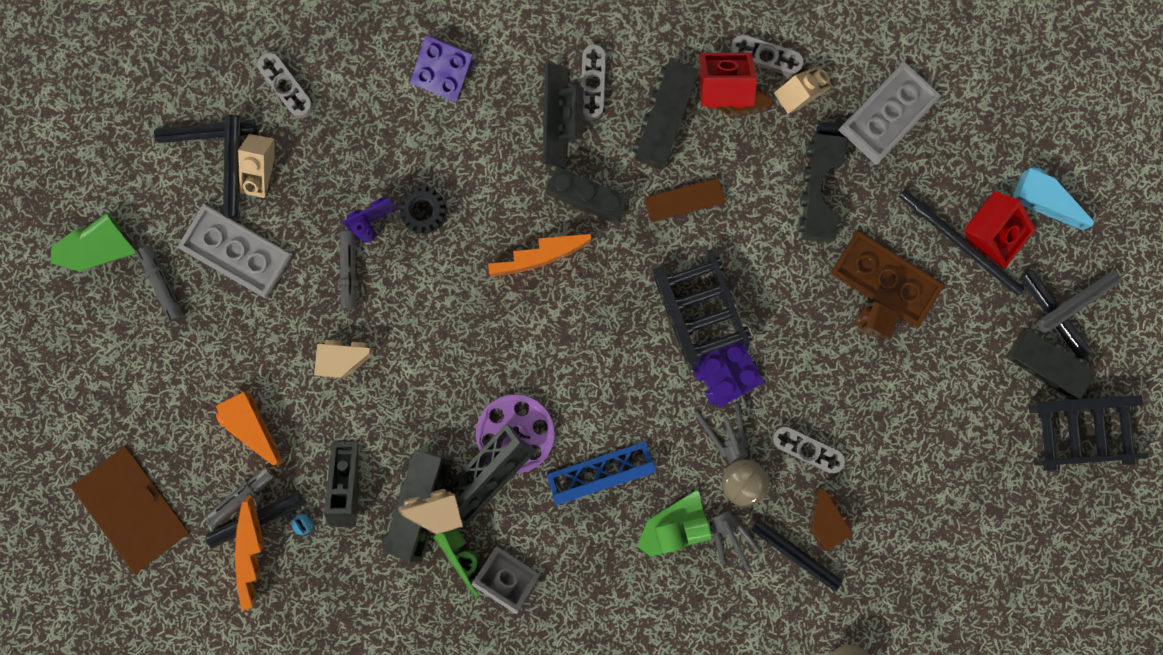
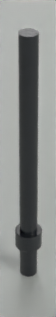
(923, 210)

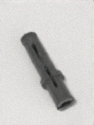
(347, 271)
(158, 279)
(234, 501)

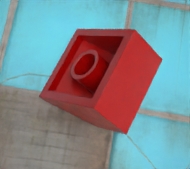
(727, 79)
(1000, 228)

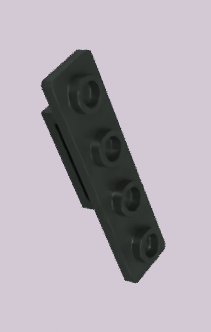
(561, 114)

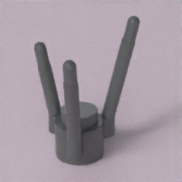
(734, 447)
(725, 524)

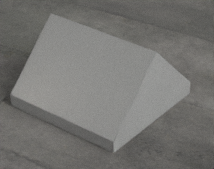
(506, 580)

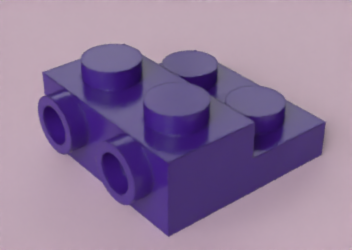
(727, 374)

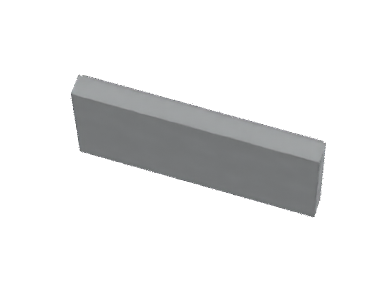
(889, 113)
(235, 251)

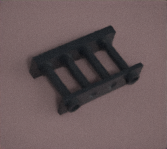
(685, 328)
(1097, 407)

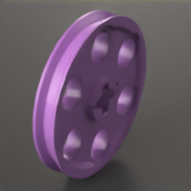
(525, 425)

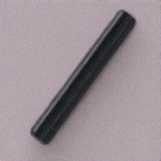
(200, 131)
(231, 166)
(1048, 304)
(264, 514)
(797, 555)

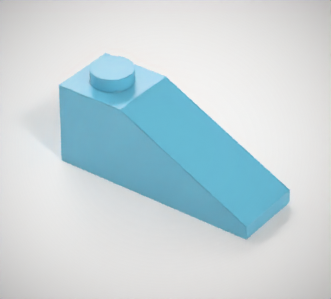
(1047, 196)

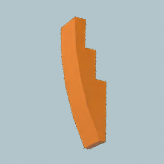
(549, 251)
(248, 543)

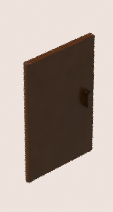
(126, 510)

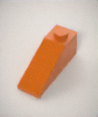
(245, 422)

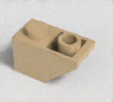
(803, 89)
(255, 165)
(339, 360)
(434, 513)

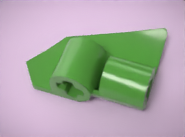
(92, 245)
(676, 527)
(450, 542)

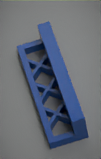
(605, 482)

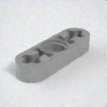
(762, 45)
(600, 64)
(290, 104)
(823, 465)

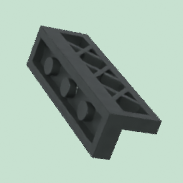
(489, 479)

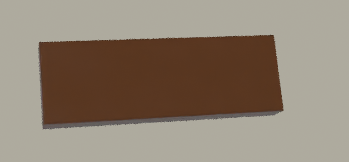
(684, 200)

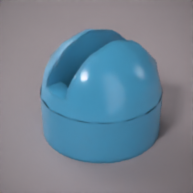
(306, 521)

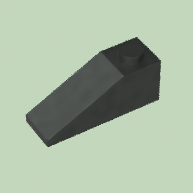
(342, 485)

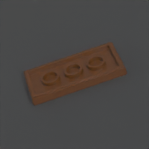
(887, 279)

